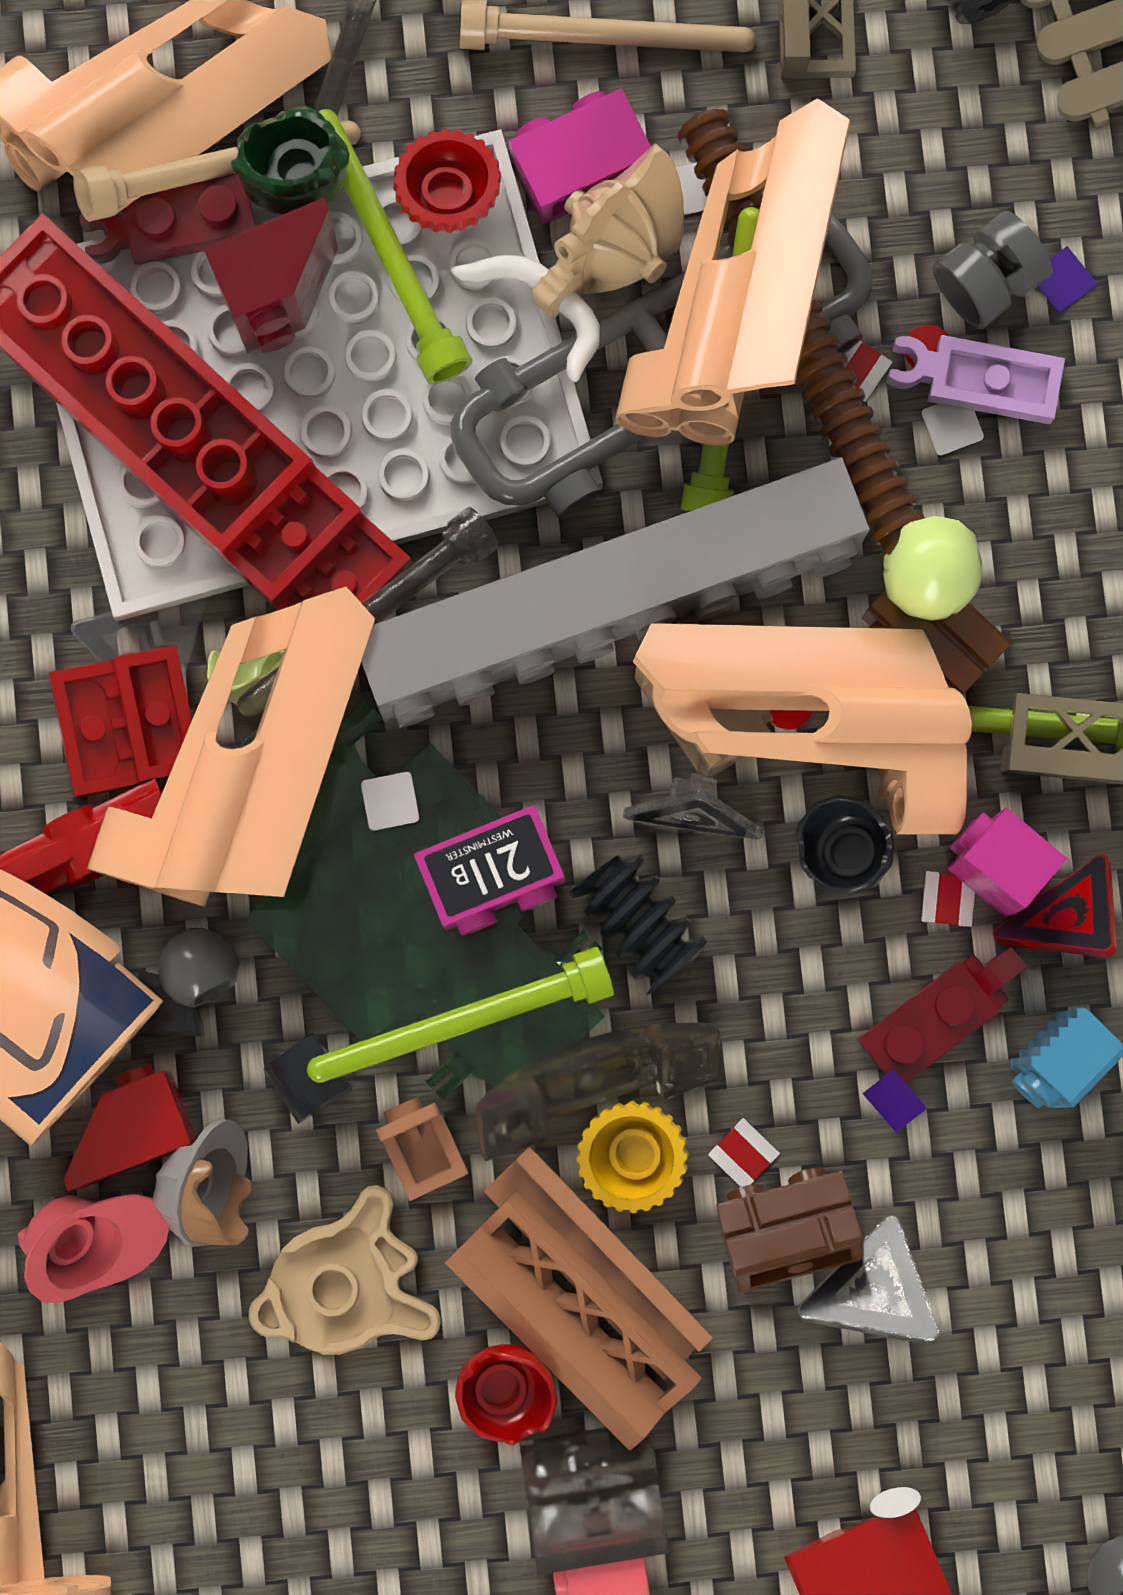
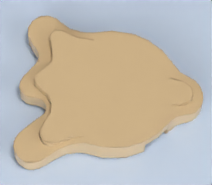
(342, 1286)

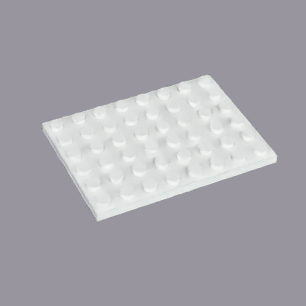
(344, 391)

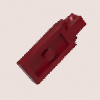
(940, 1014)

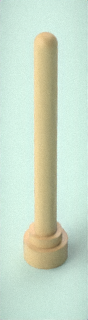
(485, 24)
(104, 190)

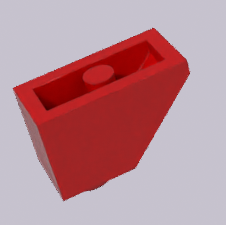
(130, 1128)

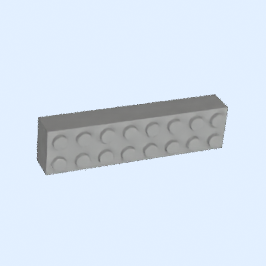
(614, 592)

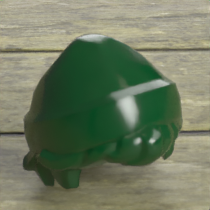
(291, 160)

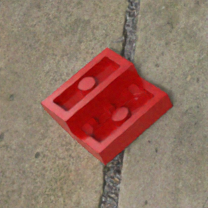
(121, 719)
(870, 1559)

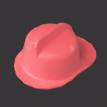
(89, 1245)

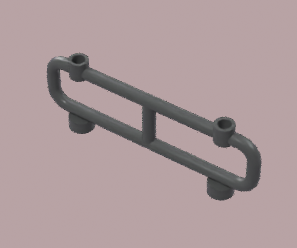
(567, 480)

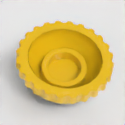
(632, 1157)

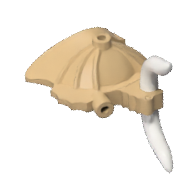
(614, 239)

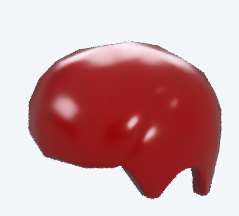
(506, 1394)

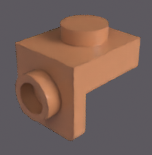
(421, 1147)

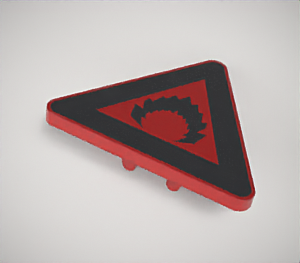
(1070, 916)

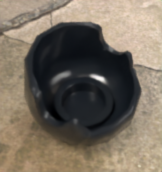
(845, 845)

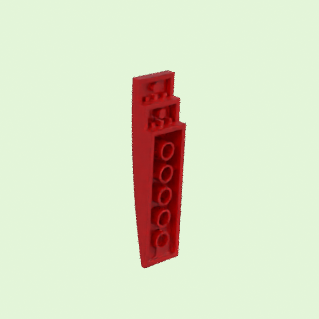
(183, 428)

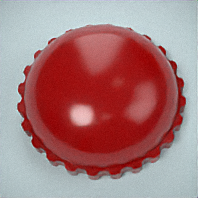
(447, 180)

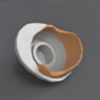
(205, 1187)

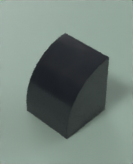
(296, 1088)

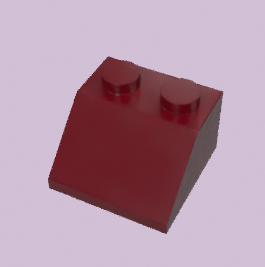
(275, 274)

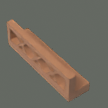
(601, 1249)
(564, 1325)

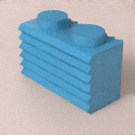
(1065, 1059)

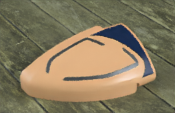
(59, 1007)

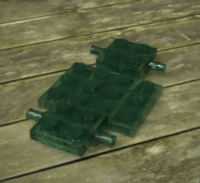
(372, 939)

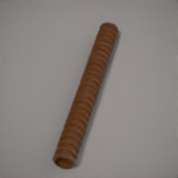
(820, 365)

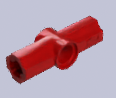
(65, 847)

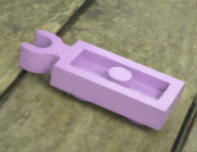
(983, 377)

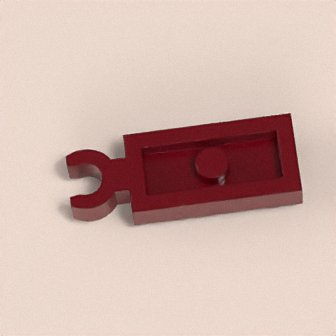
(174, 221)

